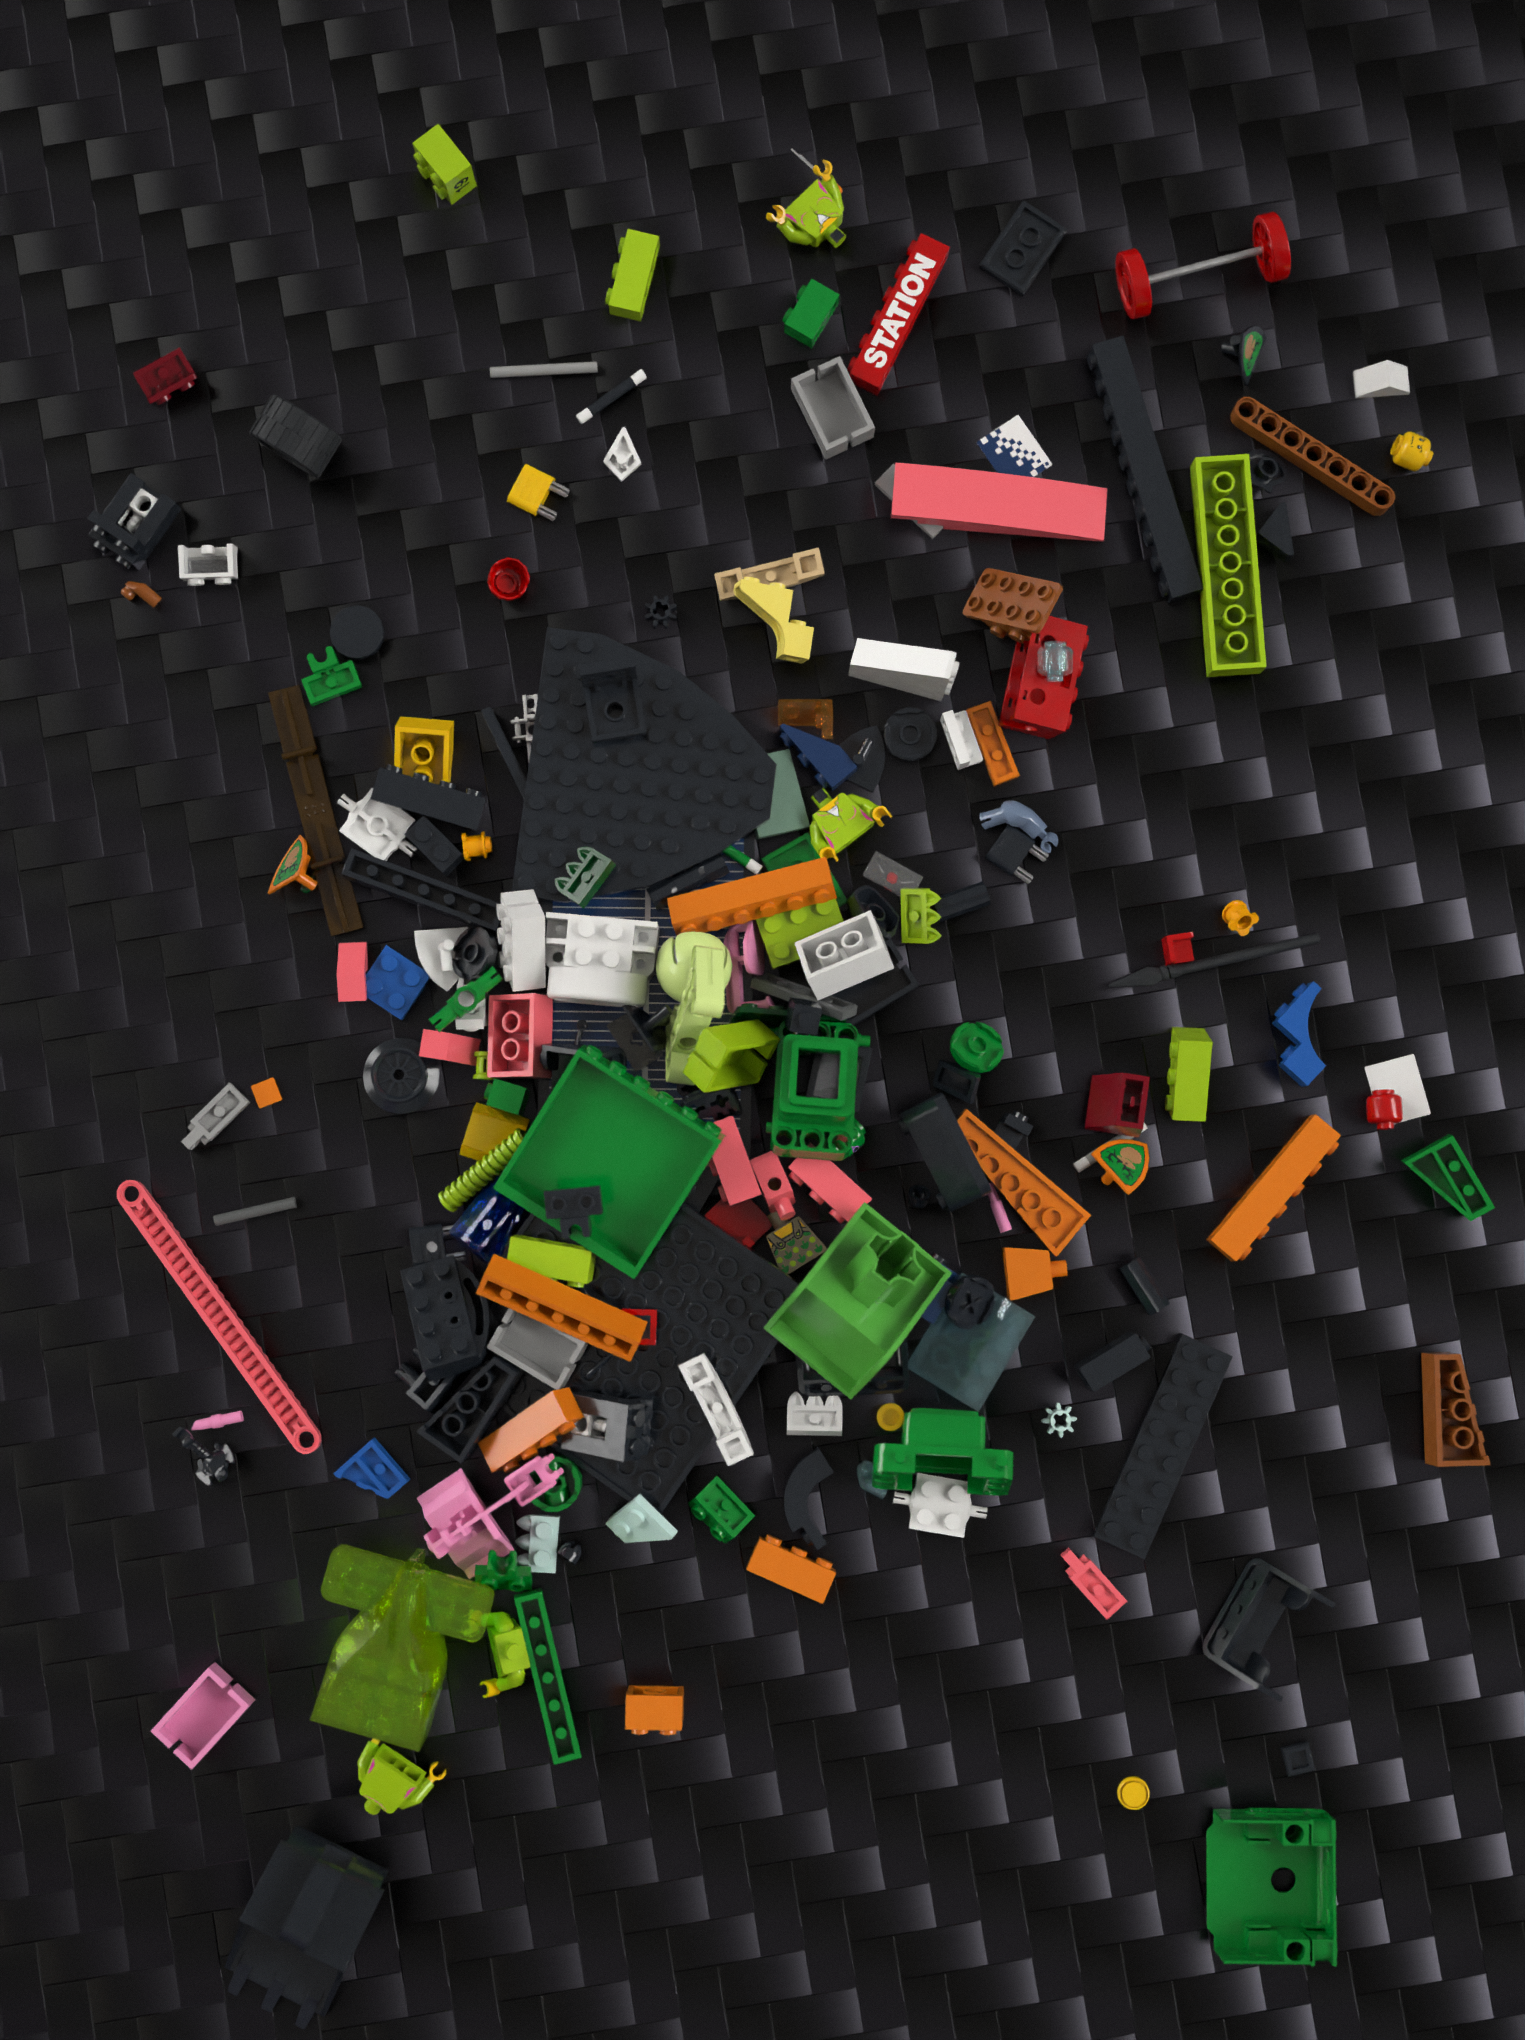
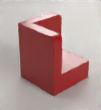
(1178, 948)

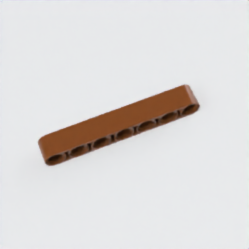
(1298, 456)

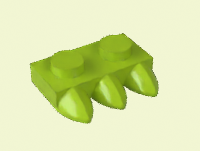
(917, 915)

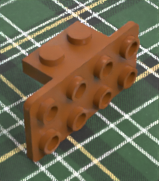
(1012, 603)

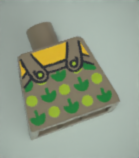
(793, 1243)

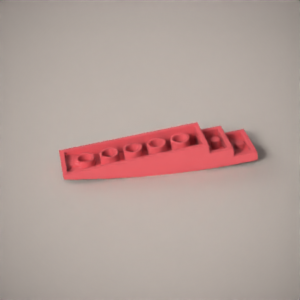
(998, 502)

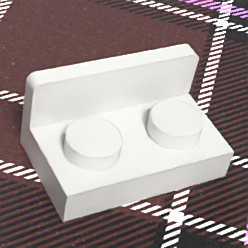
(961, 739)

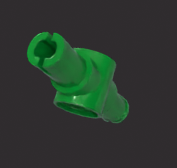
(455, 1009)

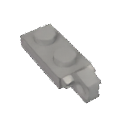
(215, 1116)

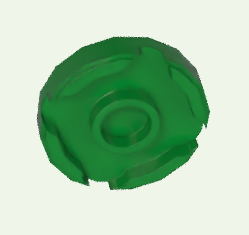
(976, 1047)

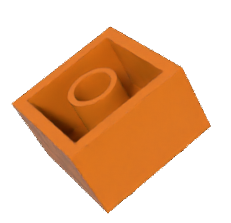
(654, 1709)

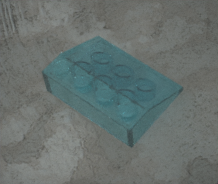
(970, 1360)

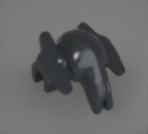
(215, 1462)

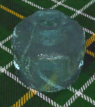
(1055, 660)

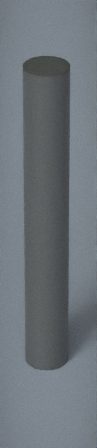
(255, 1211)

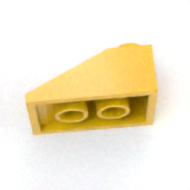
(424, 747)

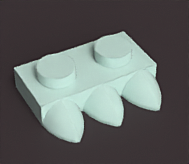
(540, 1543)

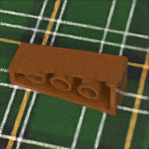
(1448, 1414)

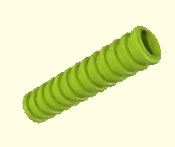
(481, 1173)

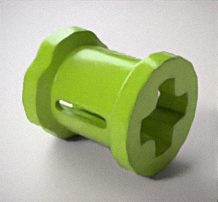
(480, 1074)

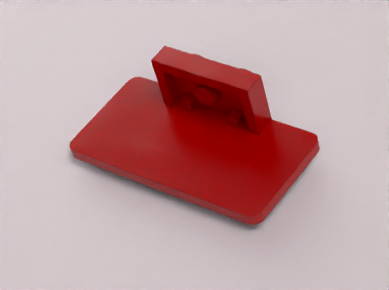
(742, 1220)

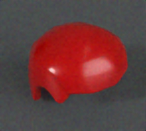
(508, 579)

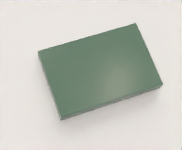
(787, 807)

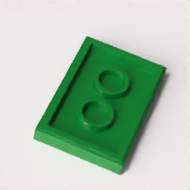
(798, 852)

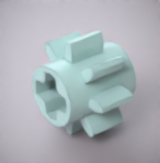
(1067, 1418)

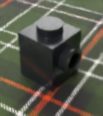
(803, 1016)

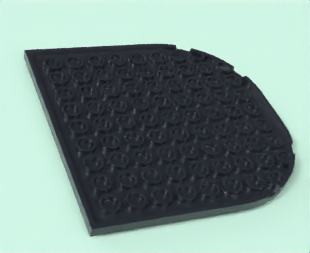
(708, 1300)

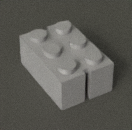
(832, 407)
(537, 1348)

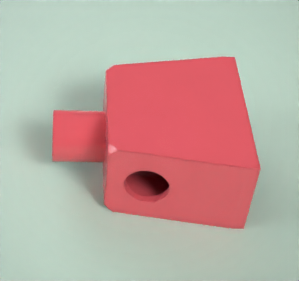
(774, 1184)

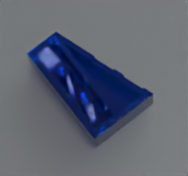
(487, 1223)

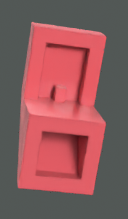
(352, 971)
(449, 1047)

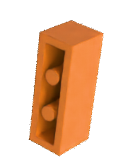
(791, 1568)

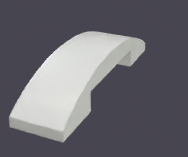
(717, 1408)

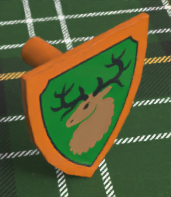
(293, 867)
(1124, 1163)

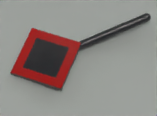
(648, 1338)

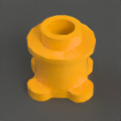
(476, 845)
(1239, 917)

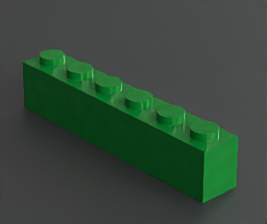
(547, 1676)

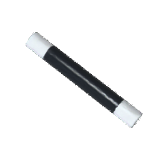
(611, 396)

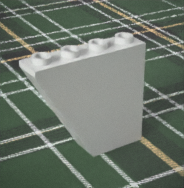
(905, 667)

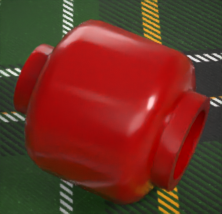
(1384, 1109)

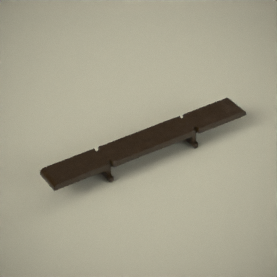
(315, 809)

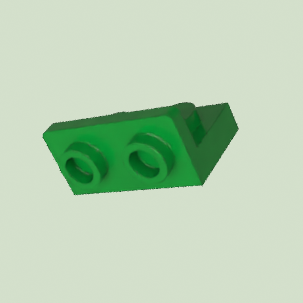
(720, 1510)

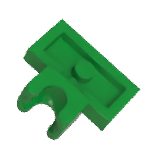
(330, 678)
(504, 1573)

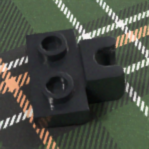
(574, 1207)

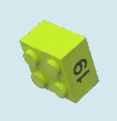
(444, 165)

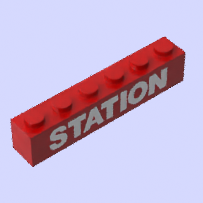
(898, 314)

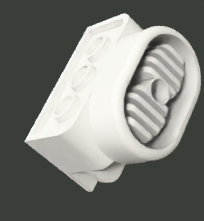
(600, 959)

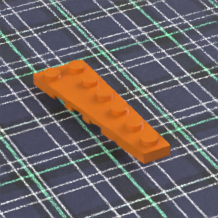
(1034, 1197)

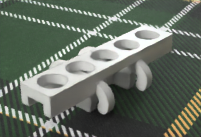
(527, 717)

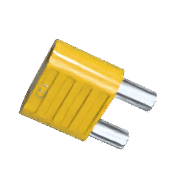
(532, 490)

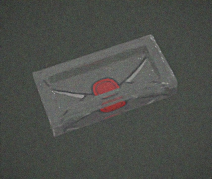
(891, 874)

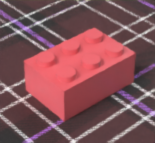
(516, 1035)
(733, 1166)
(829, 1186)

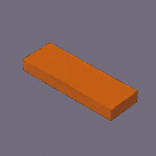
(992, 743)

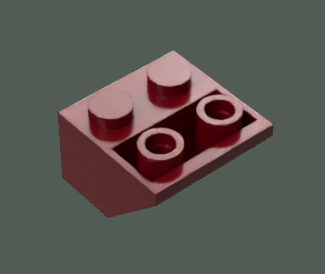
(1117, 1103)

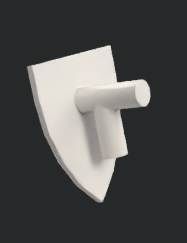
(436, 954)

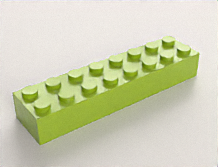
(1228, 565)

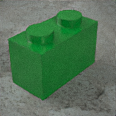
(810, 313)
(507, 1097)

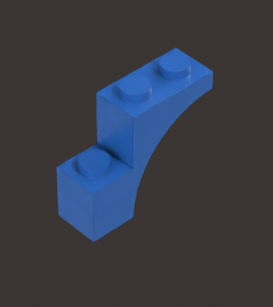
(1292, 1020)

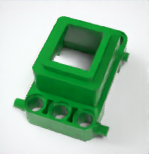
(815, 1117)
(943, 1444)

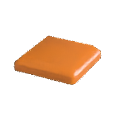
(266, 1093)

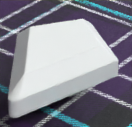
(622, 456)

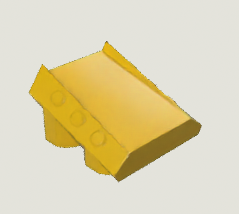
(487, 1129)

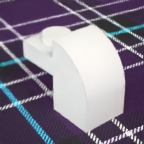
(478, 1017)

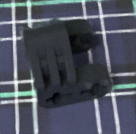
(716, 1103)

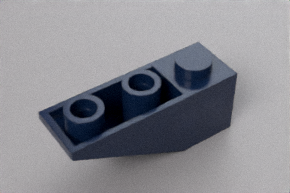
(825, 758)

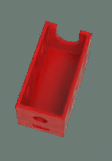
(1033, 714)

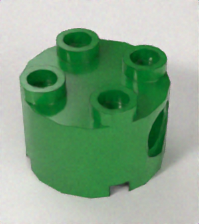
(566, 1488)

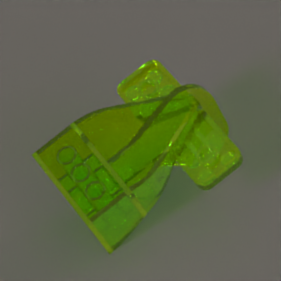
(394, 1652)

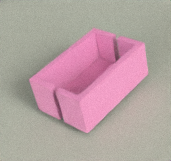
(203, 1715)

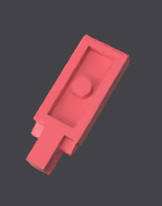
(1093, 1584)

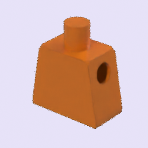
(1030, 1271)

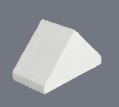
(1381, 380)

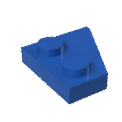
(374, 1470)

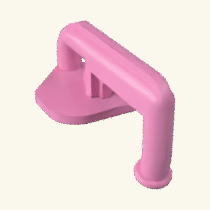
(752, 959)

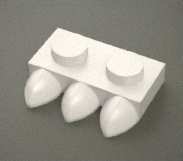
(814, 1417)

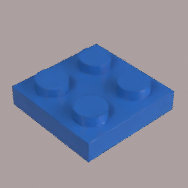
(395, 982)

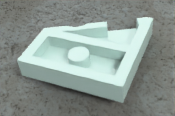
(640, 1522)

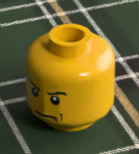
(1411, 451)

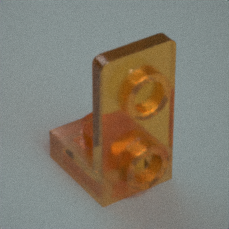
(807, 713)

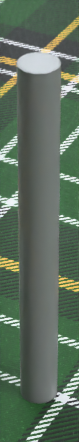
(543, 369)

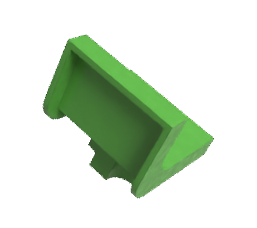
(858, 1301)

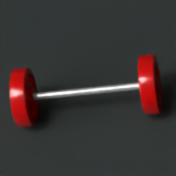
(1270, 249)

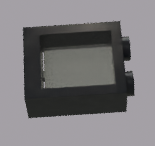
(825, 1076)

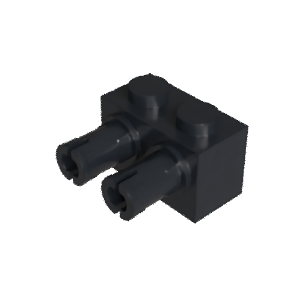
(427, 1394)

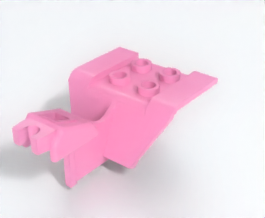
(464, 1523)

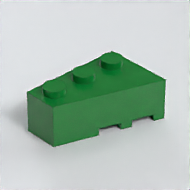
(1451, 1176)

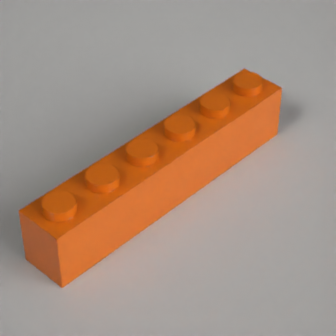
(752, 897)
(1274, 1187)
(562, 1307)

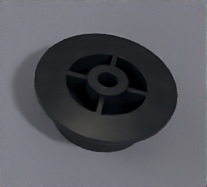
(410, 1092)

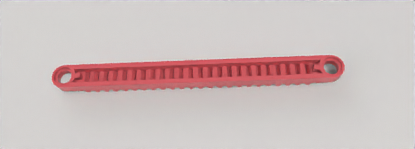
(219, 1316)

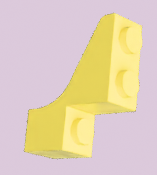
(773, 605)

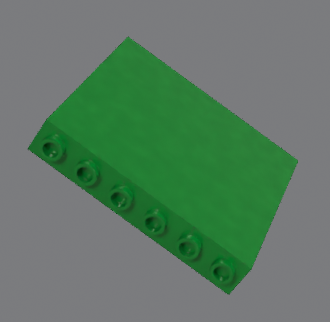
(617, 1135)

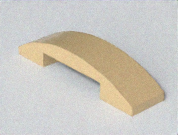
(789, 571)

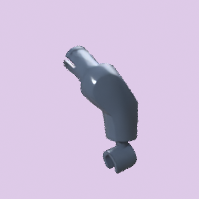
(1022, 817)

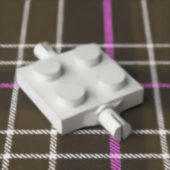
(377, 826)
(939, 1505)

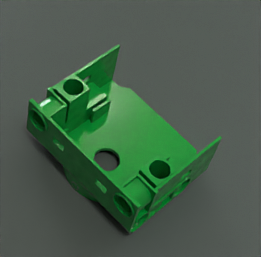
(1244, 1910)

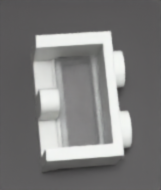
(208, 564)

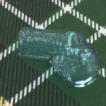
(864, 1475)

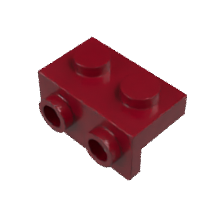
(165, 376)

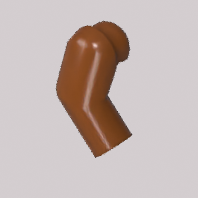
(142, 590)

